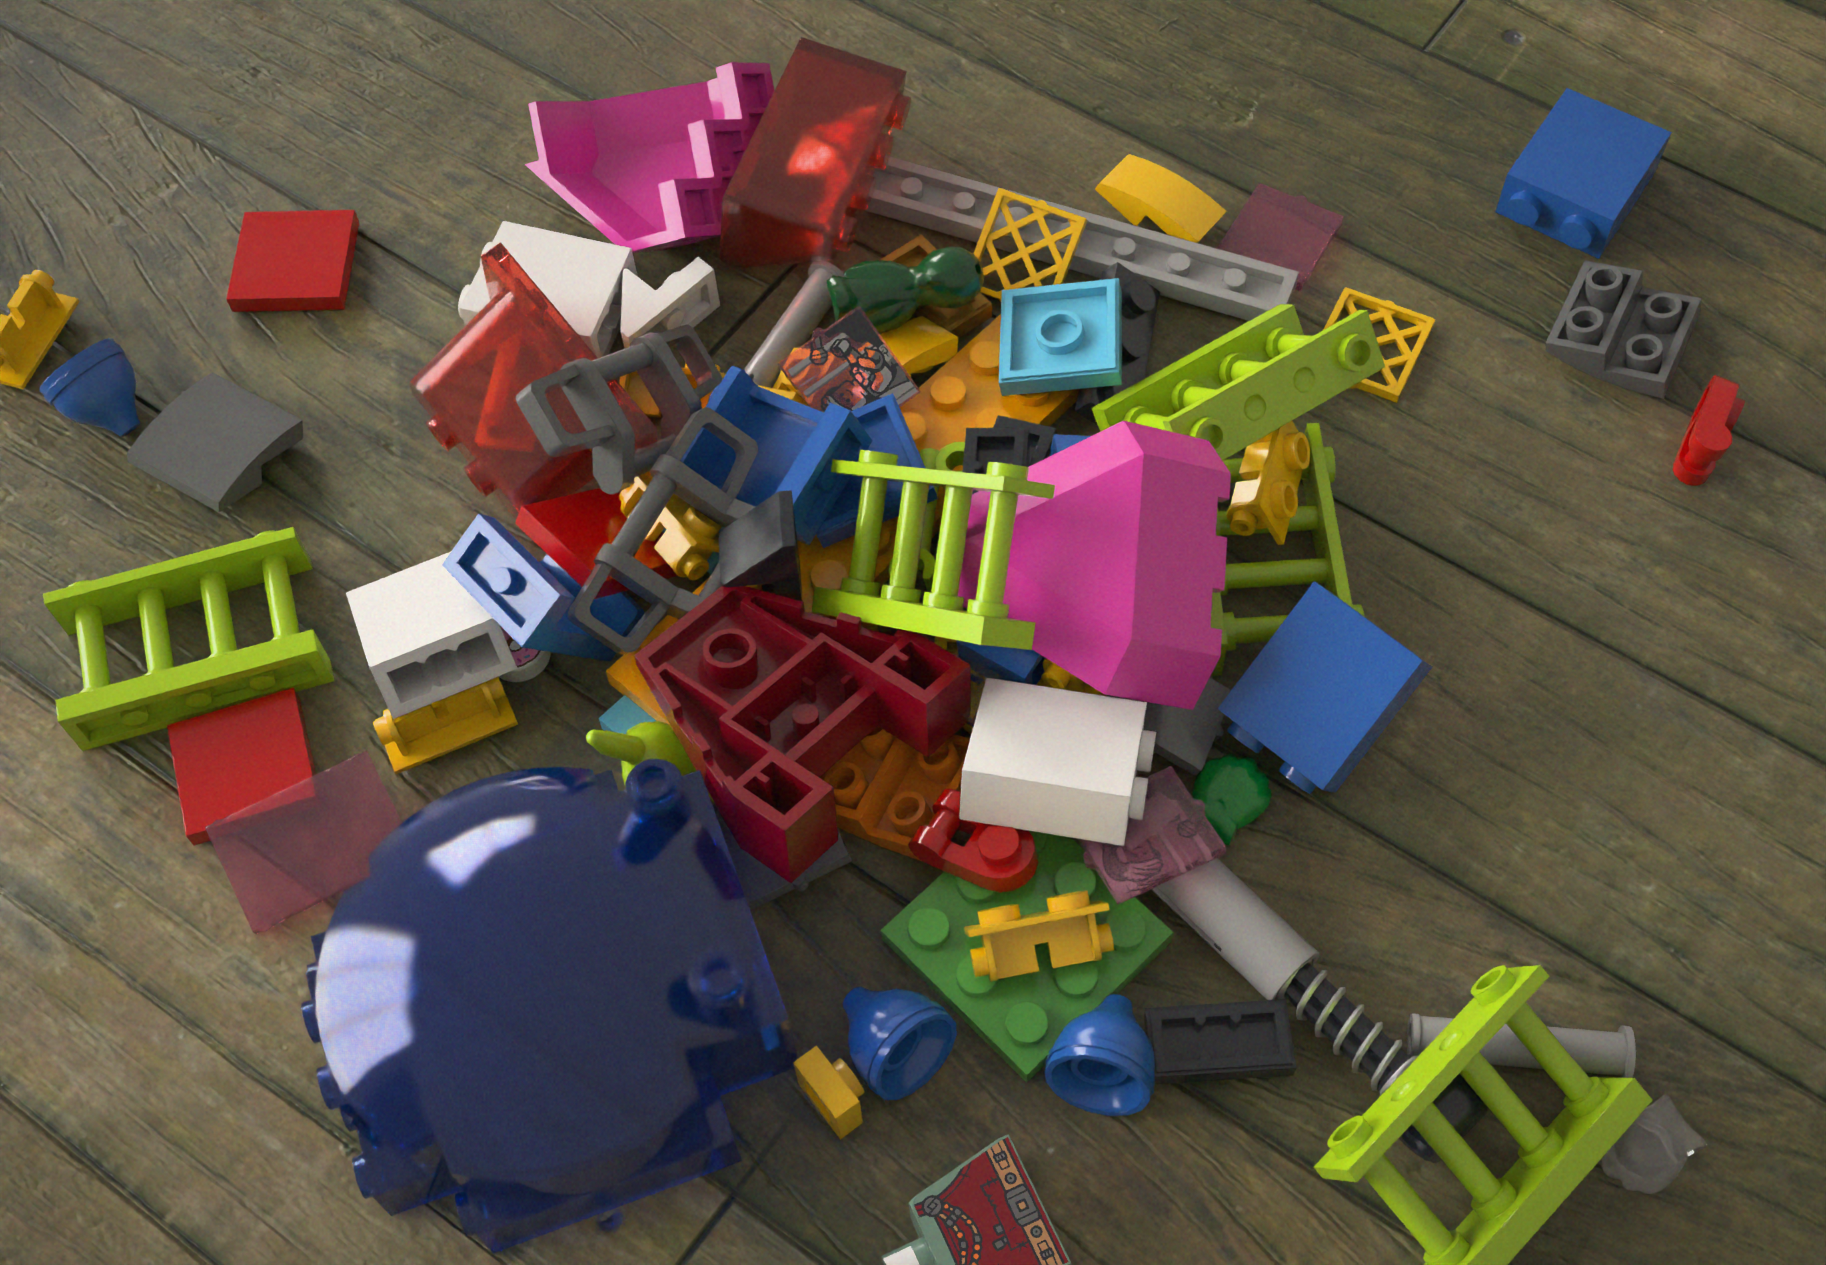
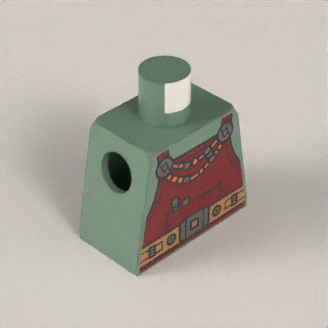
(982, 1216)

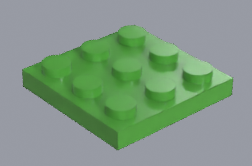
(1025, 1011)

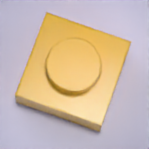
(831, 1089)

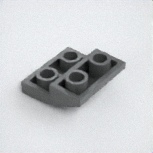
(1622, 329)
(214, 441)

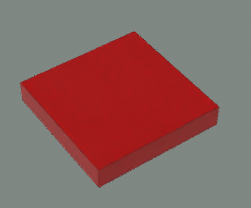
(293, 260)
(575, 530)
(238, 758)

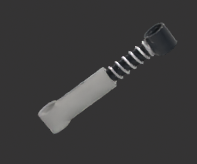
(1281, 967)

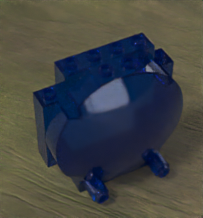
(545, 1000)

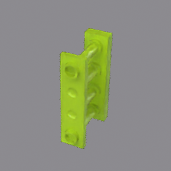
(1250, 380)
(1326, 568)
(942, 609)
(226, 678)
(1551, 1157)

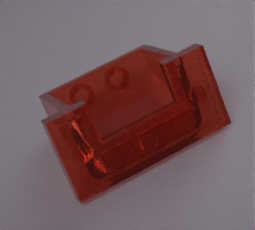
(475, 386)

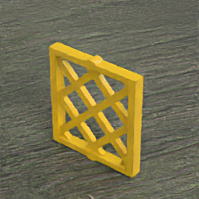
(1040, 210)
(1387, 310)

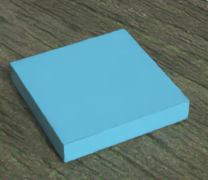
(1061, 337)

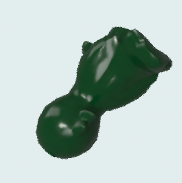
(894, 292)

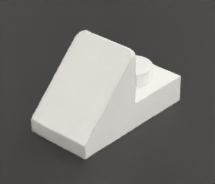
(681, 300)

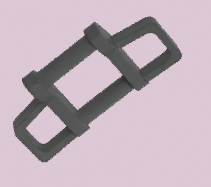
(605, 423)
(618, 558)

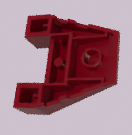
(780, 697)

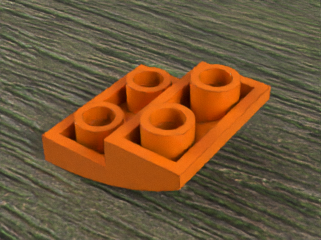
(890, 788)

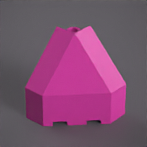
(655, 160)
(1119, 562)

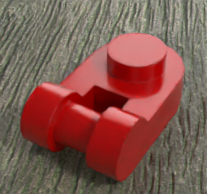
(1708, 431)
(993, 856)

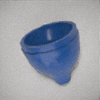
(96, 388)
(897, 1039)
(1103, 1061)

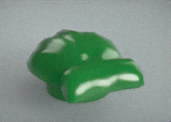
(1232, 793)

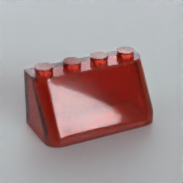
(812, 159)

